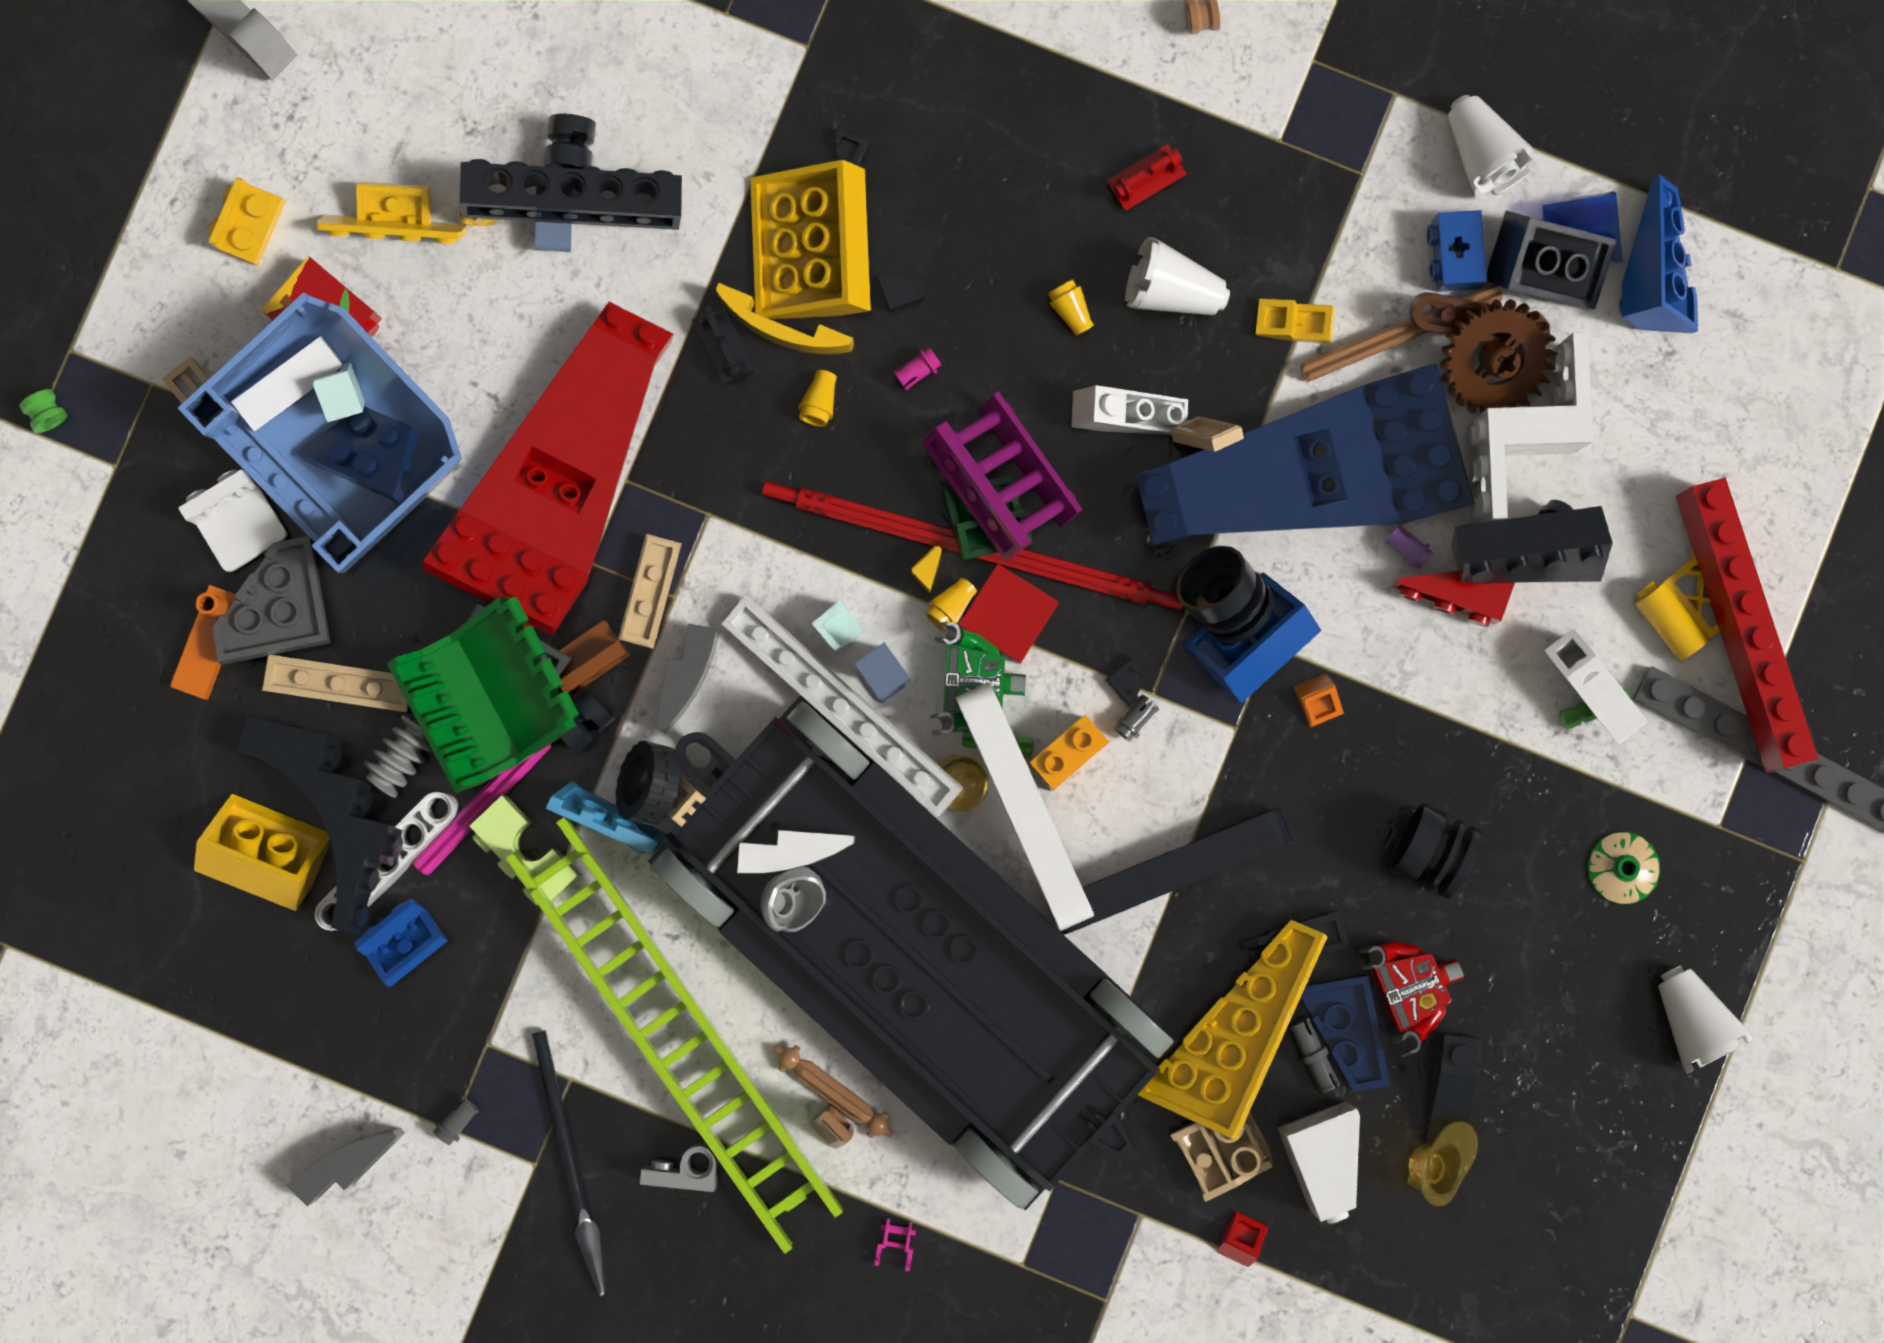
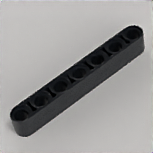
(1184, 866)

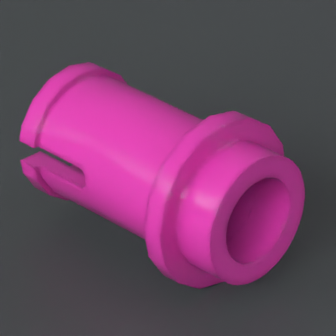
(917, 368)

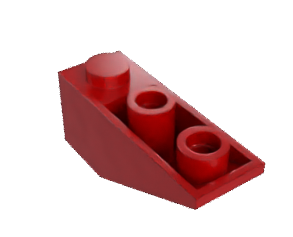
(1481, 601)

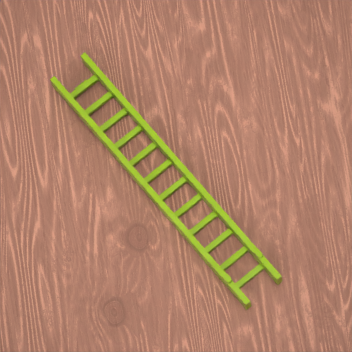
(661, 1065)

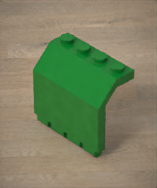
(485, 695)

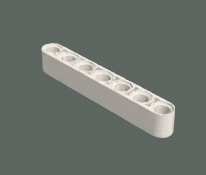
(1024, 806)

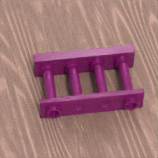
(977, 492)

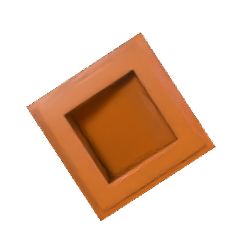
(1318, 699)

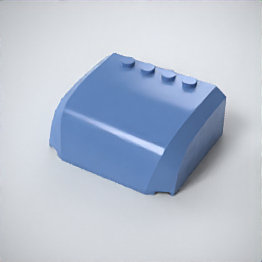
(329, 509)

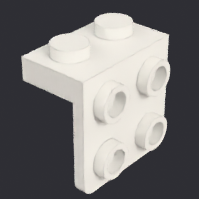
(234, 519)

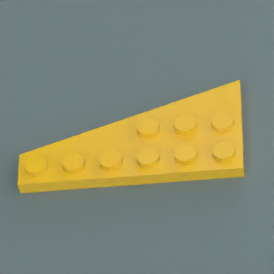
(1233, 1045)

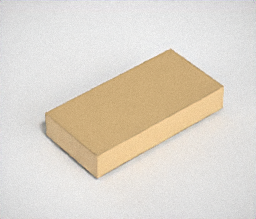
(1207, 433)

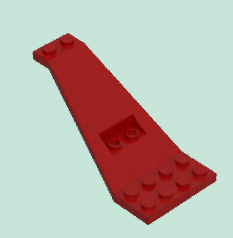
(524, 533)

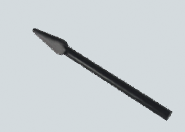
(585, 1230)

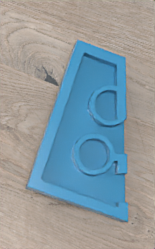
(601, 815)

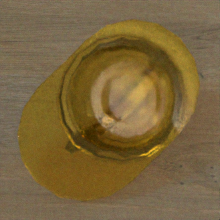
(1442, 1165)

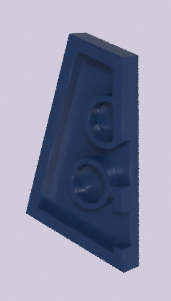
(1350, 1027)

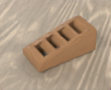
(833, 1127)

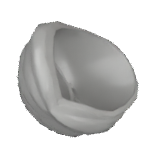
(792, 899)

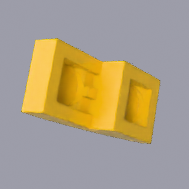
(1295, 321)

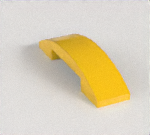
(824, 341)

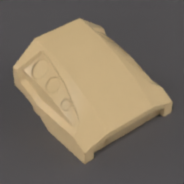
(1220, 1161)

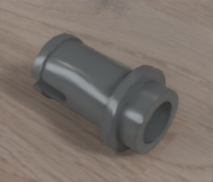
(1135, 718)
(455, 1121)

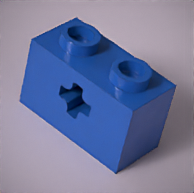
(1465, 232)

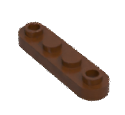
(1446, 311)

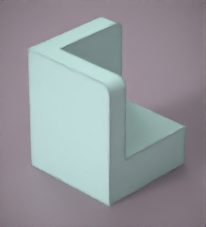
(339, 393)
(837, 627)

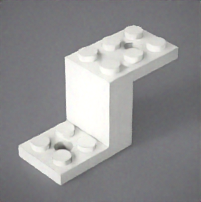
(1532, 430)

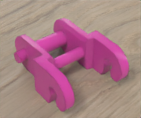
(896, 1230)

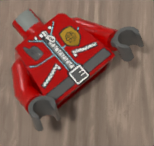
(1411, 989)

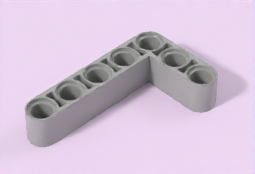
(248, 33)

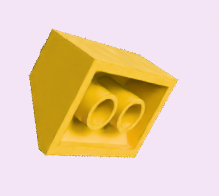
(261, 852)

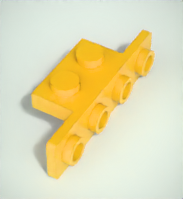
(393, 211)

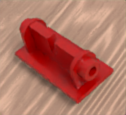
(1147, 177)

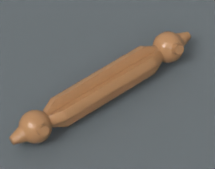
(833, 1091)

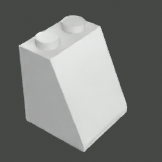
(1326, 1159)

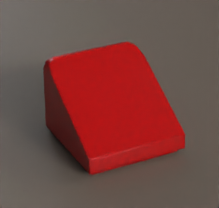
(1242, 1239)

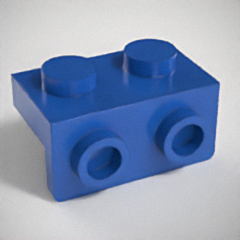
(401, 941)

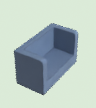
(883, 673)

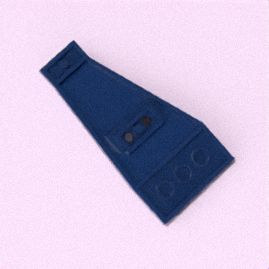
(1385, 450)

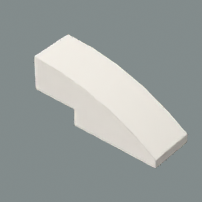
(791, 851)

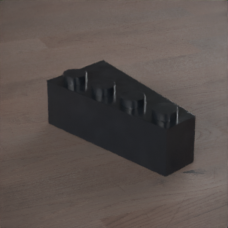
(1534, 548)

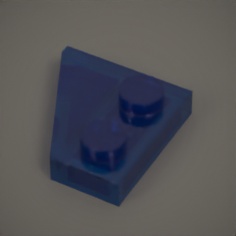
(1589, 213)

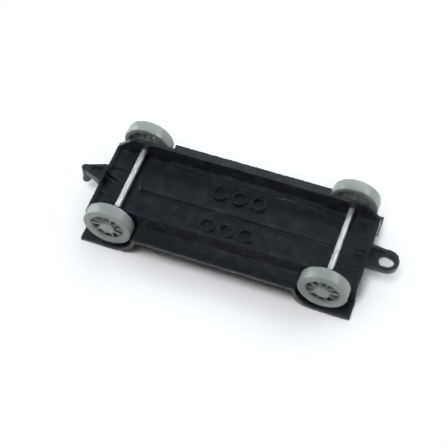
(918, 957)

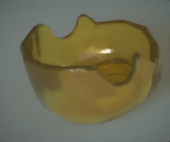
(970, 776)

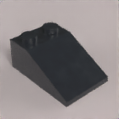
(1550, 260)

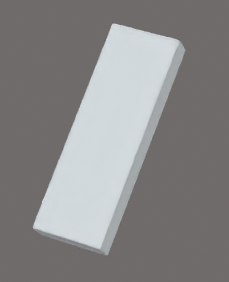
(286, 383)

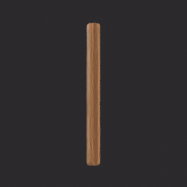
(1380, 340)

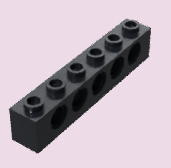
(556, 207)

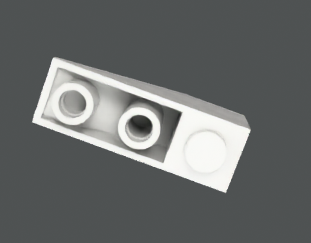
(1126, 411)
(1596, 686)

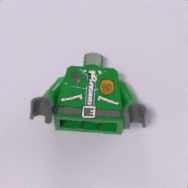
(971, 664)

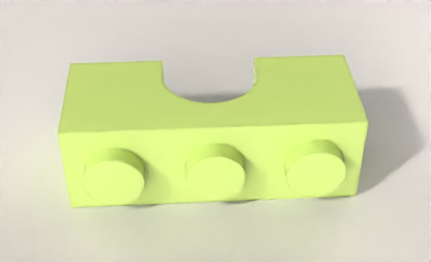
(501, 830)

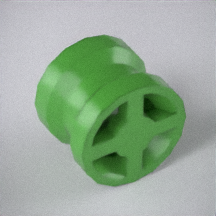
(43, 411)

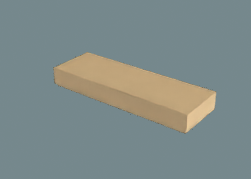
(649, 591)

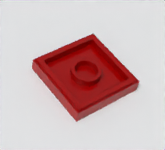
(1009, 613)

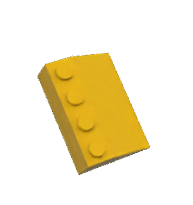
(810, 242)

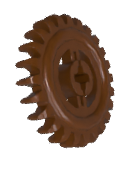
(1520, 373)

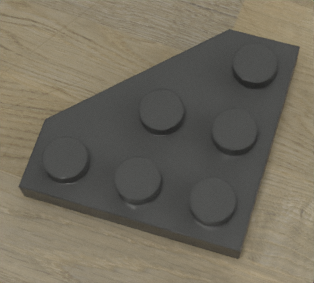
(275, 607)

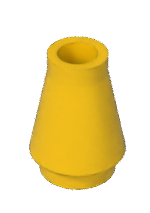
(1071, 307)
(818, 401)
(950, 603)

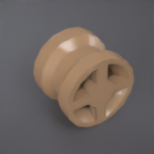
(1202, 15)

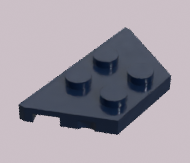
(366, 451)

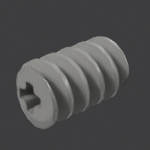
(398, 757)

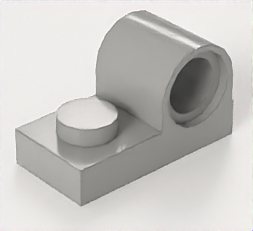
(663, 1174)

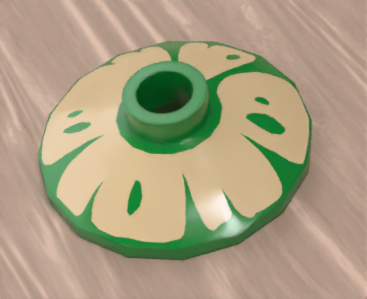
(1606, 872)

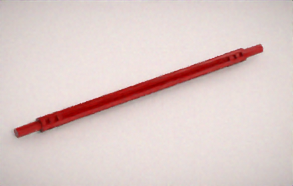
(943, 537)

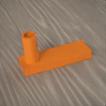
(199, 661)

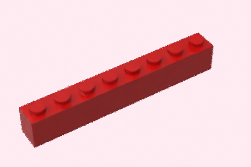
(1746, 626)

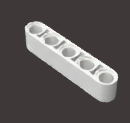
(430, 826)

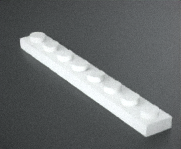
(842, 706)

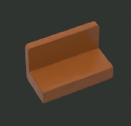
(592, 656)

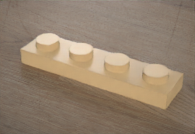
(333, 683)

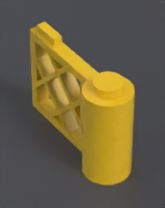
(1673, 614)

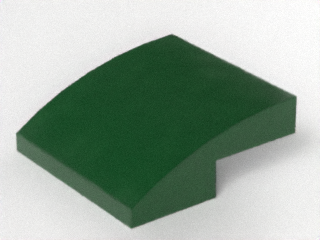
(966, 531)

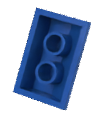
(1250, 663)

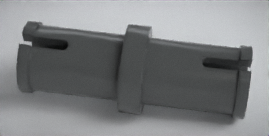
(1314, 1055)

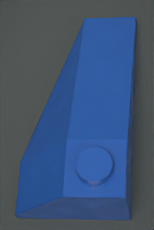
(1655, 277)

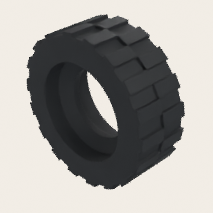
(647, 783)

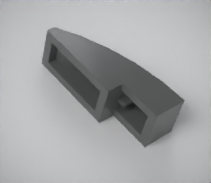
(686, 676)
(343, 1165)

